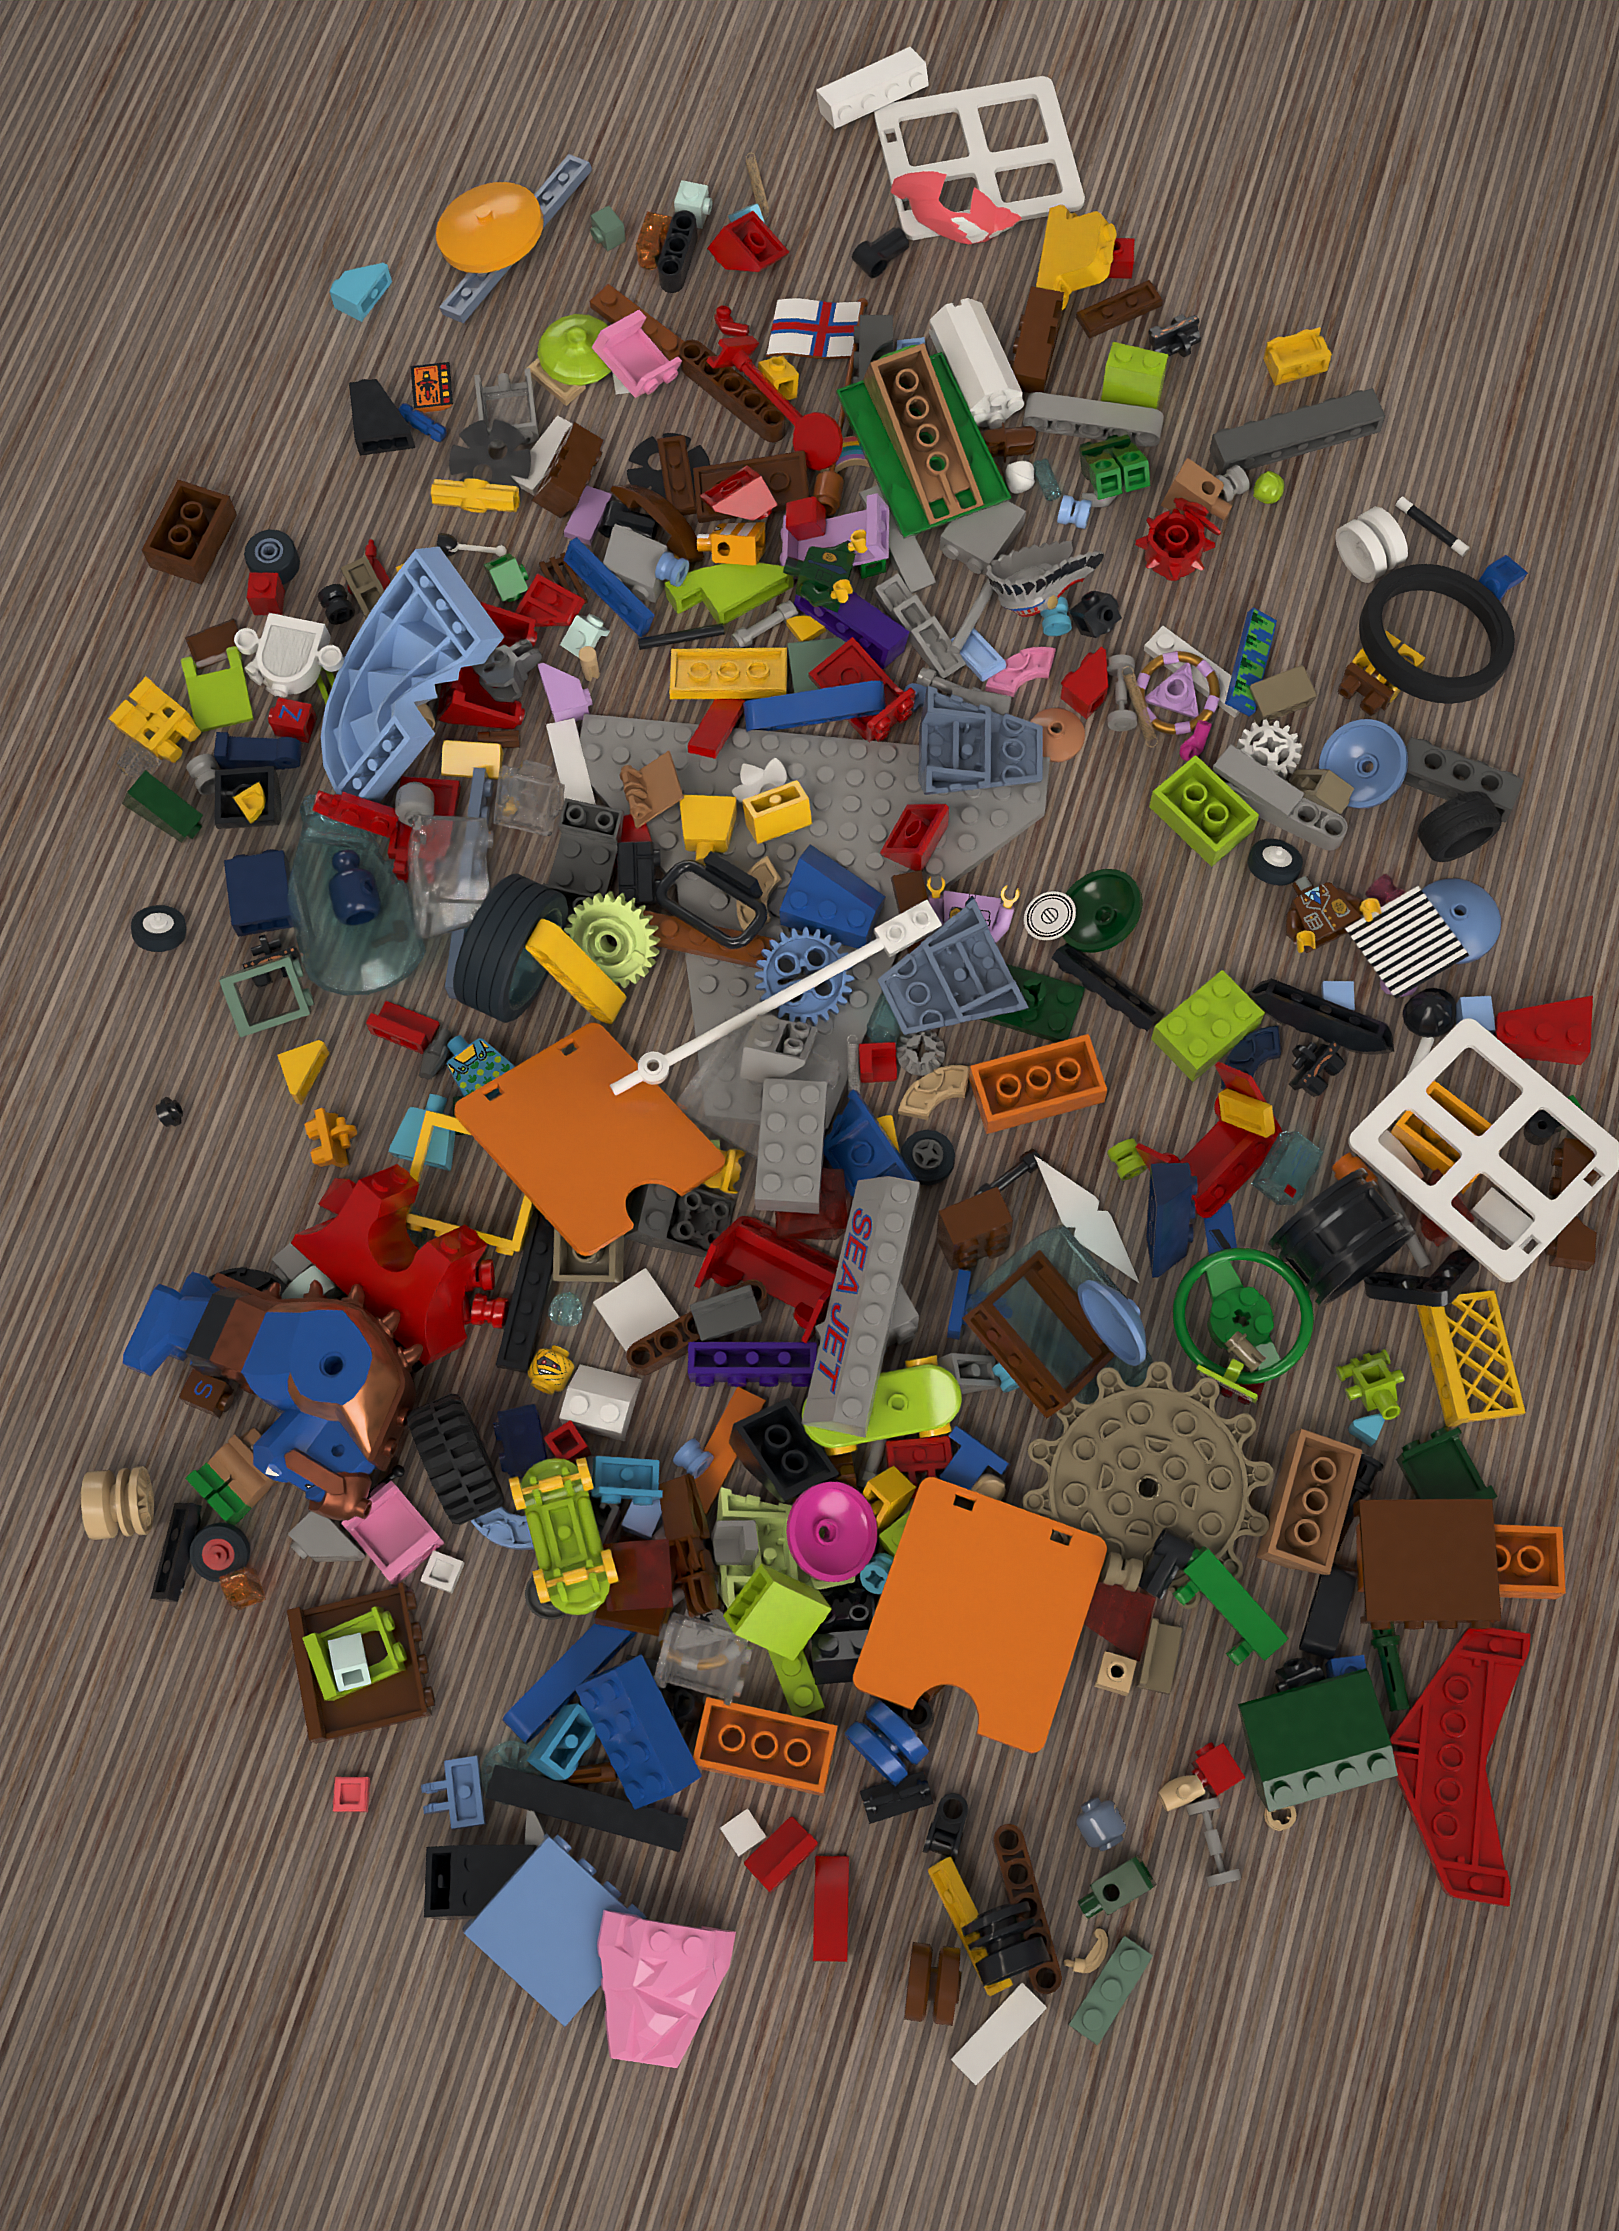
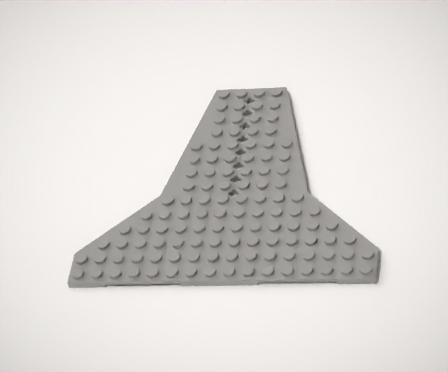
(854, 805)

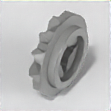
(908, 1059)

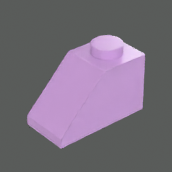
(564, 694)

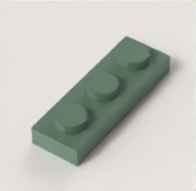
(1110, 1990)

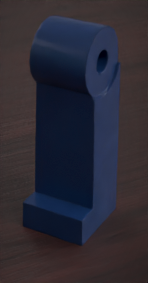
(256, 752)

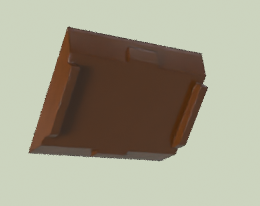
(211, 643)

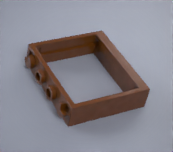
(1014, 1352)

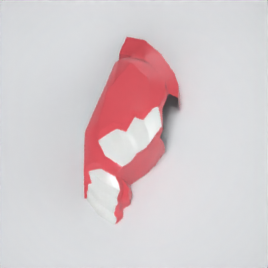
(979, 226)

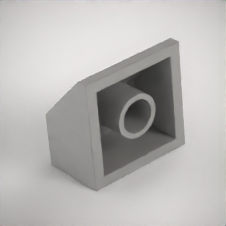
(634, 562)

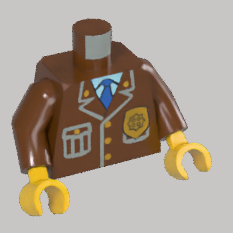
(1324, 913)

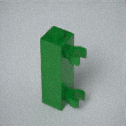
(1234, 1603)

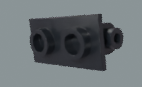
(889, 1801)

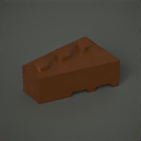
(1037, 339)
(569, 471)

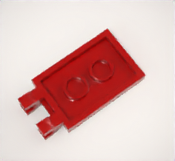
(445, 804)

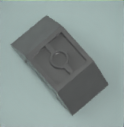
(585, 851)

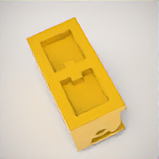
(1297, 356)

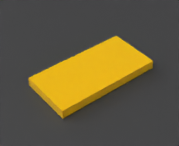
(728, 673)

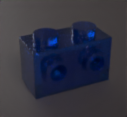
(521, 1439)

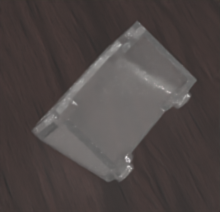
(447, 872)

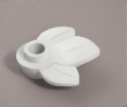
(757, 780)

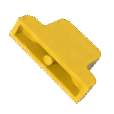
(1075, 251)

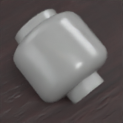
(413, 800)

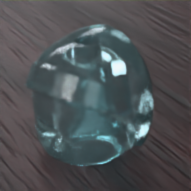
(566, 1309)

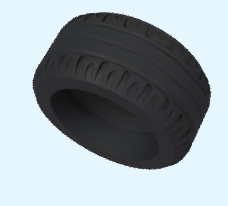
(1459, 826)

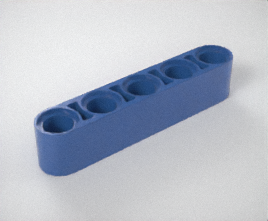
(815, 706)
(558, 1684)

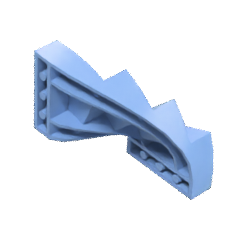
(409, 642)

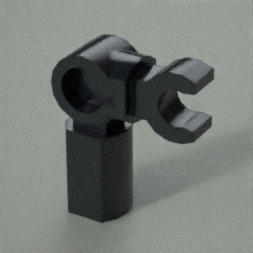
(686, 1705)

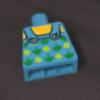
(475, 1065)

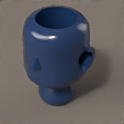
(353, 890)

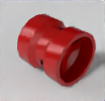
(484, 1278)
(492, 1311)

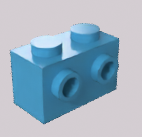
(564, 1743)

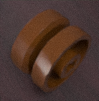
(934, 1984)

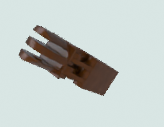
(1010, 441)
(687, 1528)

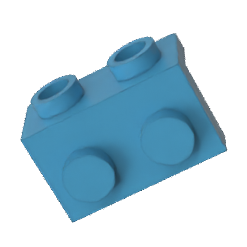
(626, 1479)

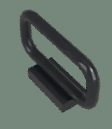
(726, 878)

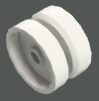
(1371, 544)

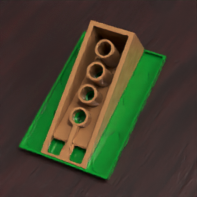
(921, 441)

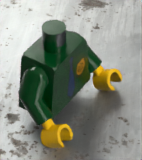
(826, 572)

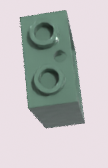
(236, 1004)

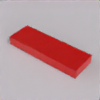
(716, 727)

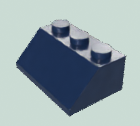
(1169, 1214)

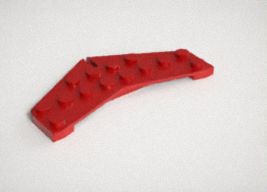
(1447, 1776)

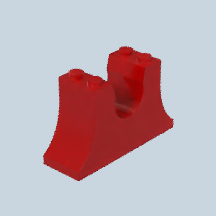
(372, 1249)

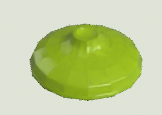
(568, 353)

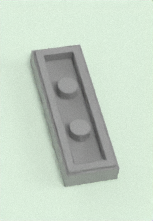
(1258, 781)

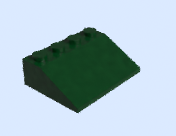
(1317, 1740)

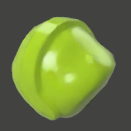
(1268, 488)

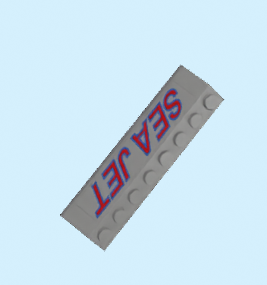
(862, 1305)

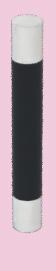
(1432, 526)

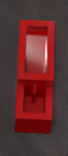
(831, 1909)

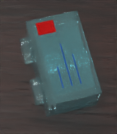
(1287, 1168)

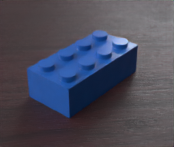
(638, 1732)

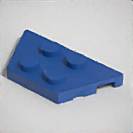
(862, 1146)

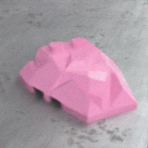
(658, 1984)

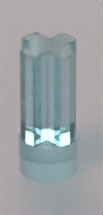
(1047, 480)

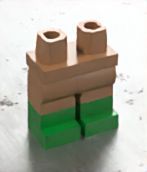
(231, 1480)

